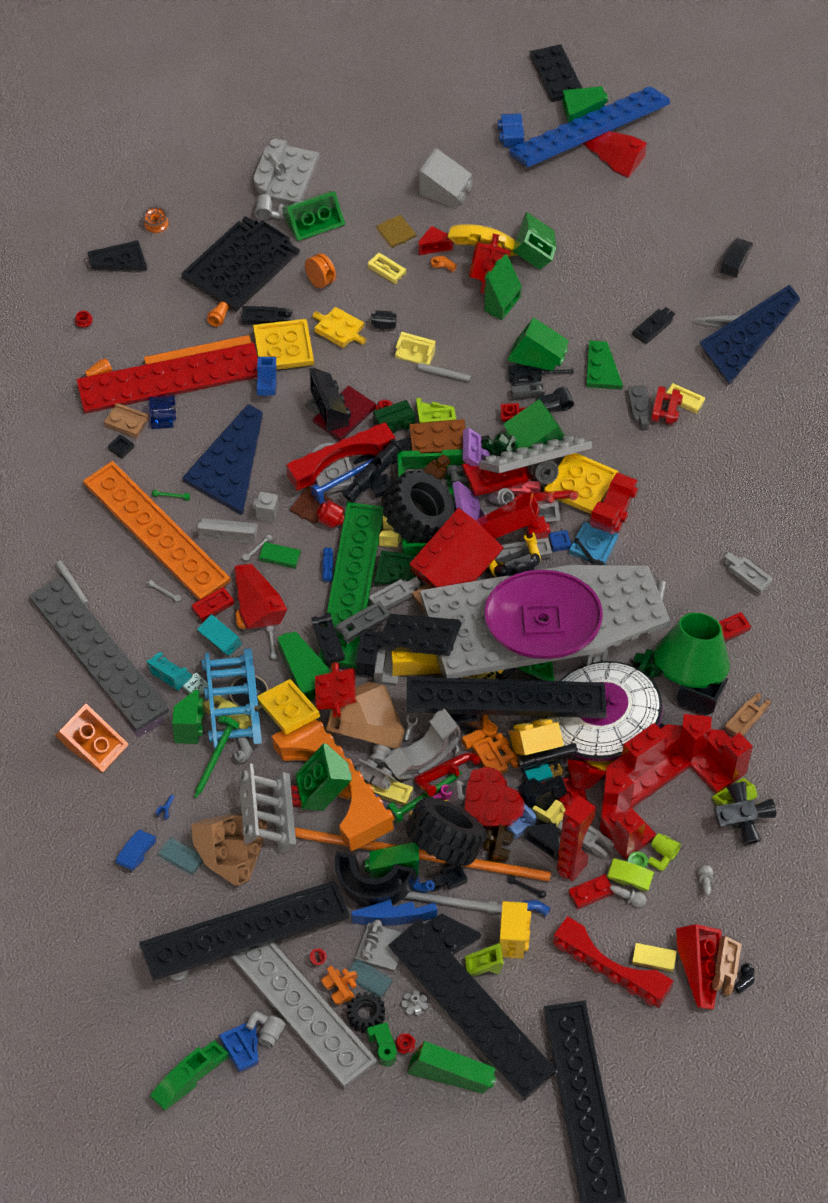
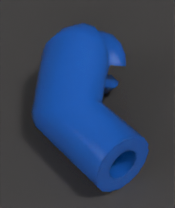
(423, 887)

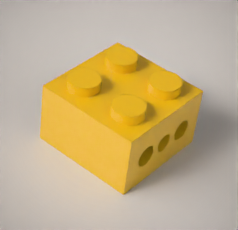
(514, 929)

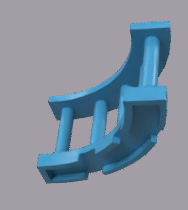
(248, 688)

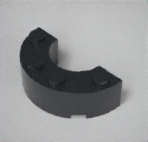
(373, 891)

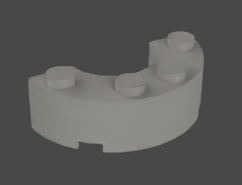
(427, 751)

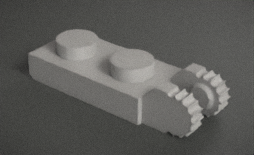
(591, 839)

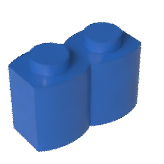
(512, 129)

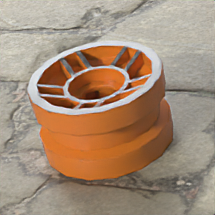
(152, 214)

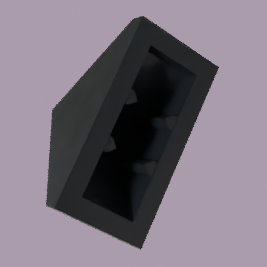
(544, 837)

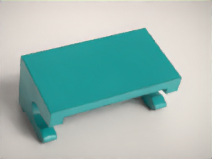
(220, 635)
(168, 672)

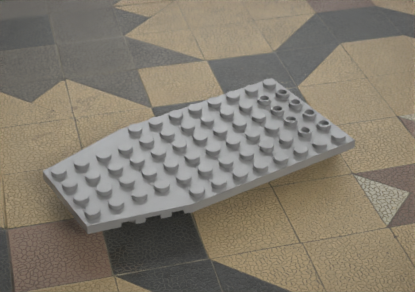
(625, 592)

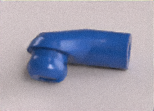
(537, 906)

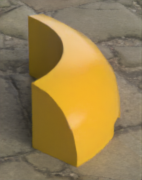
(470, 234)

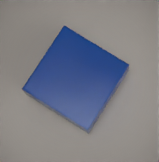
(560, 541)

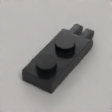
(653, 325)

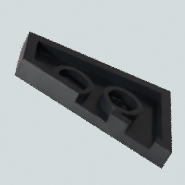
(118, 257)

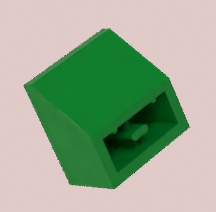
(188, 719)

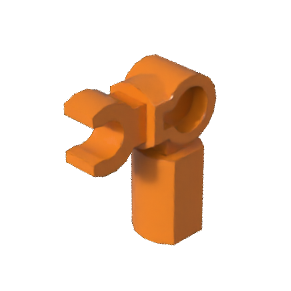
(489, 729)

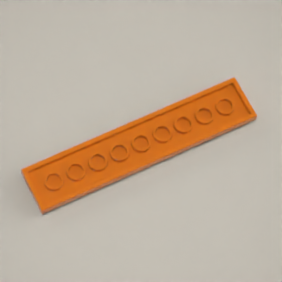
(156, 531)

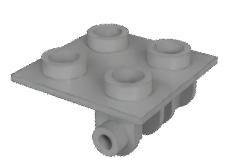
(375, 947)

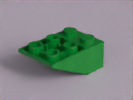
(535, 242)
(501, 289)

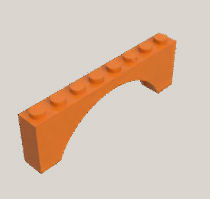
(367, 815)

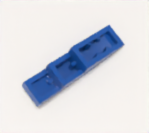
(392, 915)

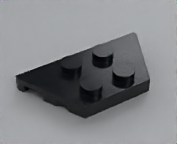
(452, 933)

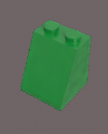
(539, 347)
(533, 426)

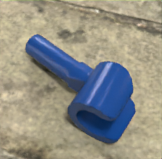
(165, 808)

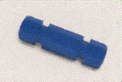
(327, 564)

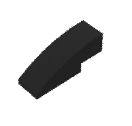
(736, 257)

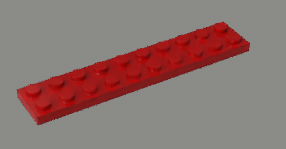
(168, 377)

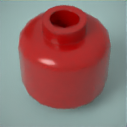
(330, 514)

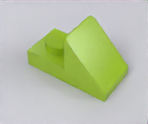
(485, 960)

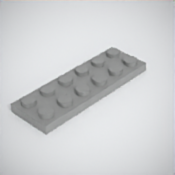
(538, 453)

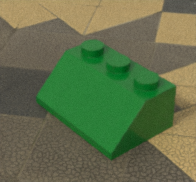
(314, 215)
(322, 778)

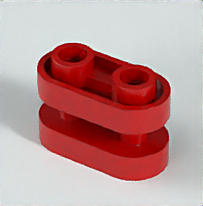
(675, 400)

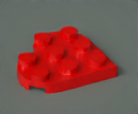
(491, 799)

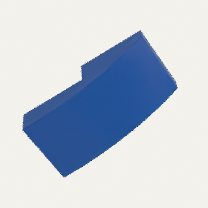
(134, 850)

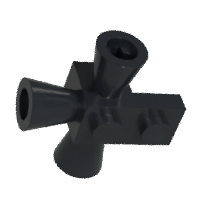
(744, 813)

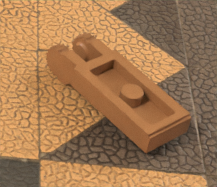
(747, 716)
(726, 965)

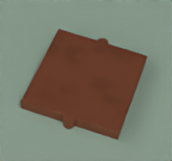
(307, 506)

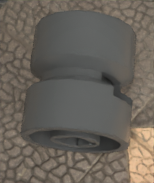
(544, 472)

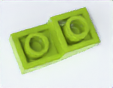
(630, 873)

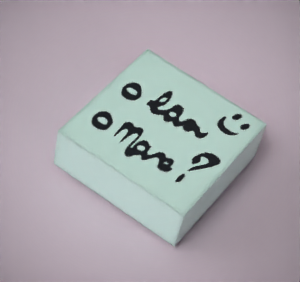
(195, 683)

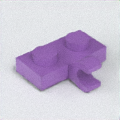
(472, 448)

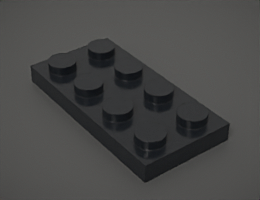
(554, 71)
(419, 634)

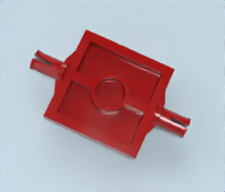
(485, 258)
(335, 689)

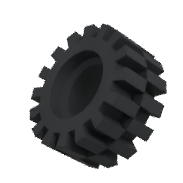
(361, 1001)

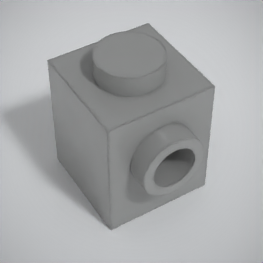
(266, 506)

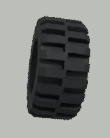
(404, 515)
(446, 831)

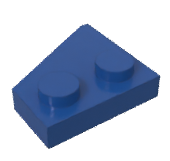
(241, 1046)

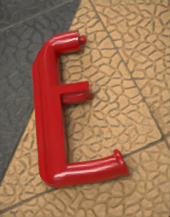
(552, 495)
(451, 765)

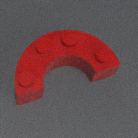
(613, 511)

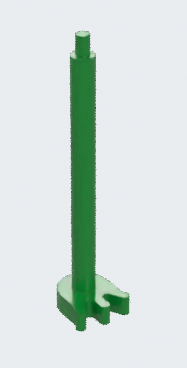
(230, 725)
(398, 813)

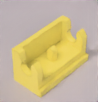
(415, 349)

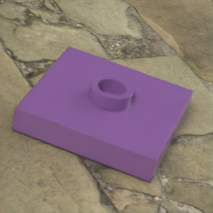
(466, 500)

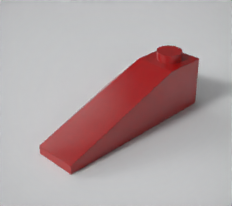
(699, 952)

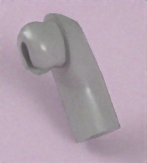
(245, 751)

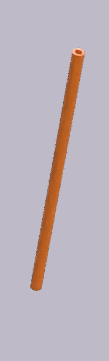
(477, 864)

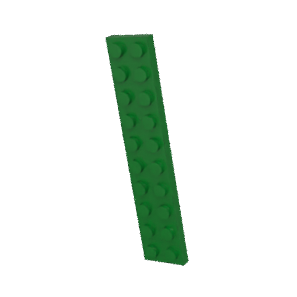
(354, 571)

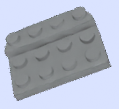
(290, 185)

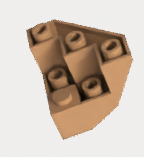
(370, 718)
(223, 847)

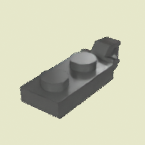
(639, 405)

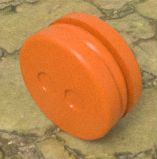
(320, 270)

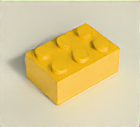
(535, 737)

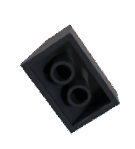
(328, 400)

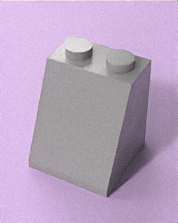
(444, 180)

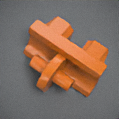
(335, 978)

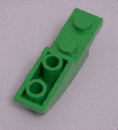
(185, 1075)

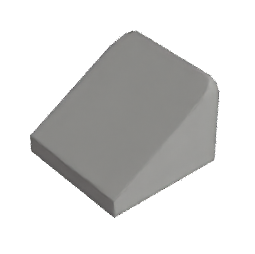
(458, 792)

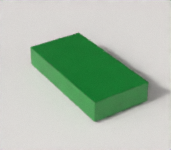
(280, 555)

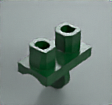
(499, 444)
(646, 664)

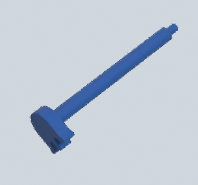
(317, 491)

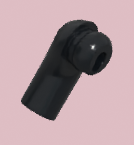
(747, 978)

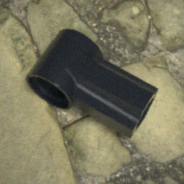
(559, 399)

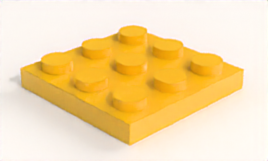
(286, 341)
(584, 476)

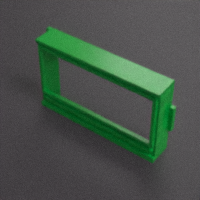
(414, 460)

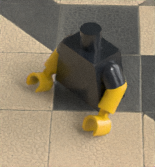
(519, 561)

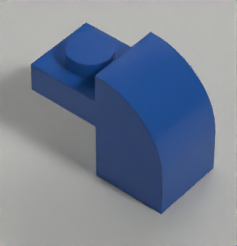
(266, 376)

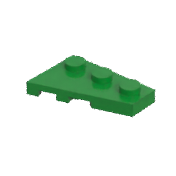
(601, 367)

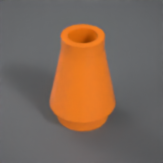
(217, 315)
(99, 367)

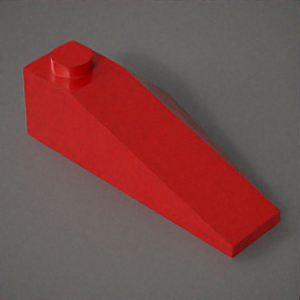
(619, 151)
(257, 598)

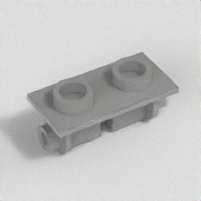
(382, 776)

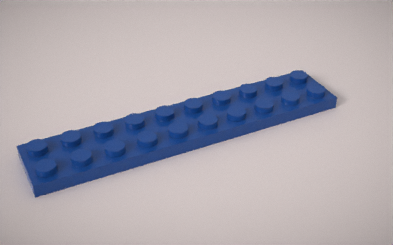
(589, 126)

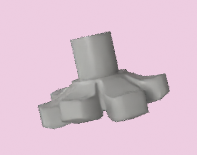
(414, 1003)

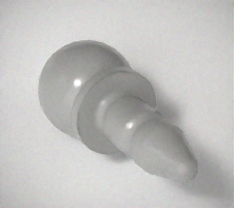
(705, 876)
(637, 899)

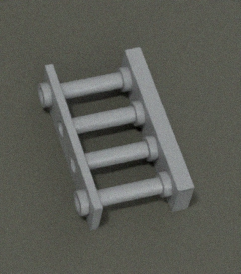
(282, 806)

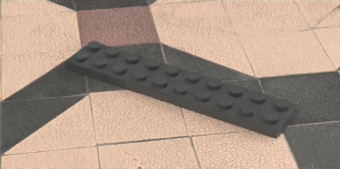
(98, 653)

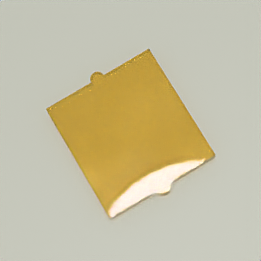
(396, 231)

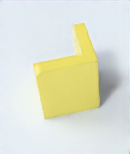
(552, 815)

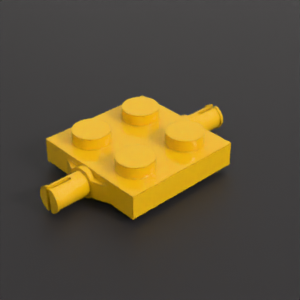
(339, 327)

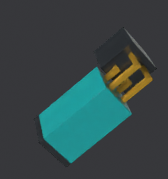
(544, 772)

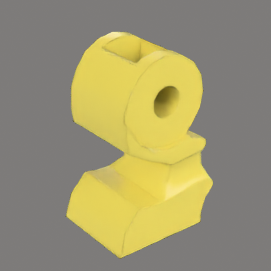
(388, 537)

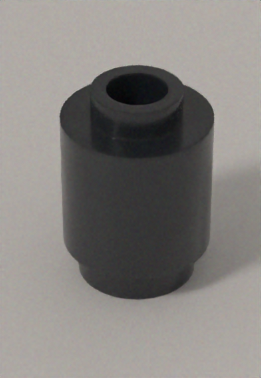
(384, 319)

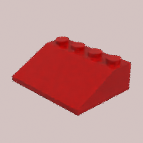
(456, 552)

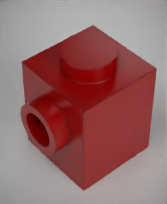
(540, 529)

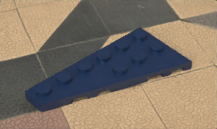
(742, 338)

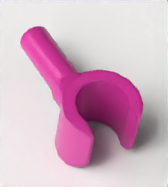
(442, 795)

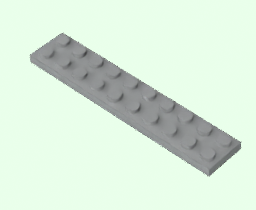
(306, 1013)

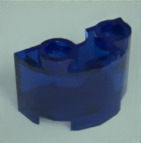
(161, 411)

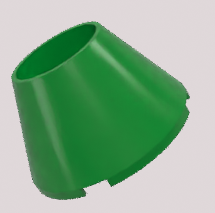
(693, 652)

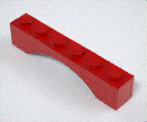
(305, 470)
(574, 828)
(647, 984)

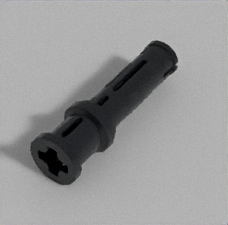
(539, 758)

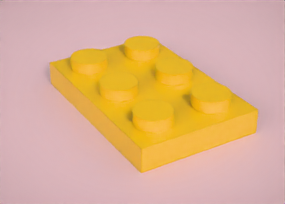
(288, 706)

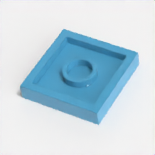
(595, 541)

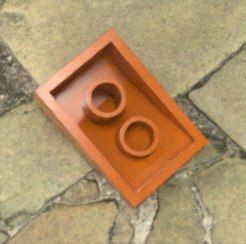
(91, 738)

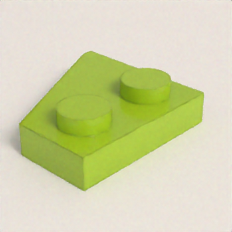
(434, 412)

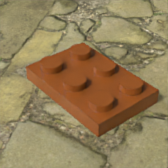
(437, 436)

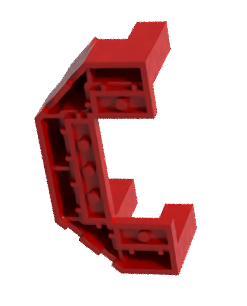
(656, 759)

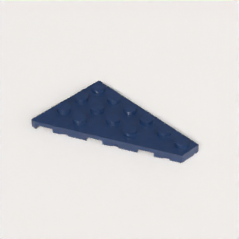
(228, 463)

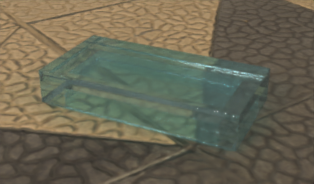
(181, 856)
(371, 978)

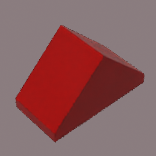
(434, 242)
(584, 774)

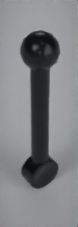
(511, 880)

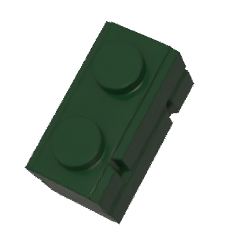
(396, 416)

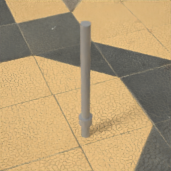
(491, 907)

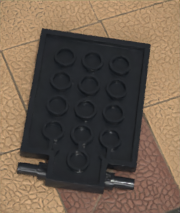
(241, 262)

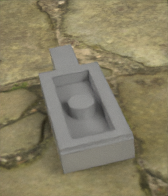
(748, 572)
(395, 592)

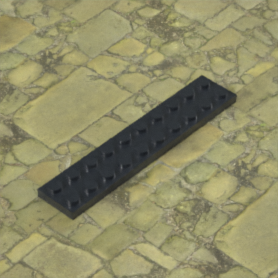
(506, 697)
(243, 930)
(472, 1009)
(584, 1103)

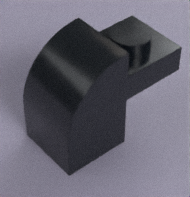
(542, 794)

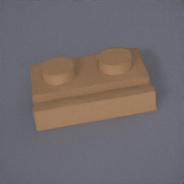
(126, 420)

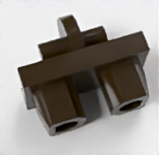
(494, 843)

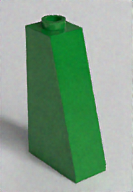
(301, 663)
(450, 1068)

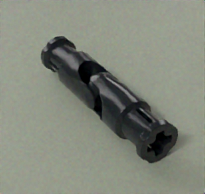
(370, 473)

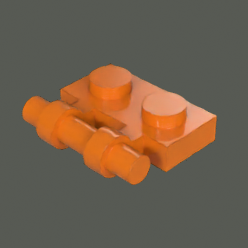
(491, 757)

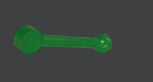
(186, 496)

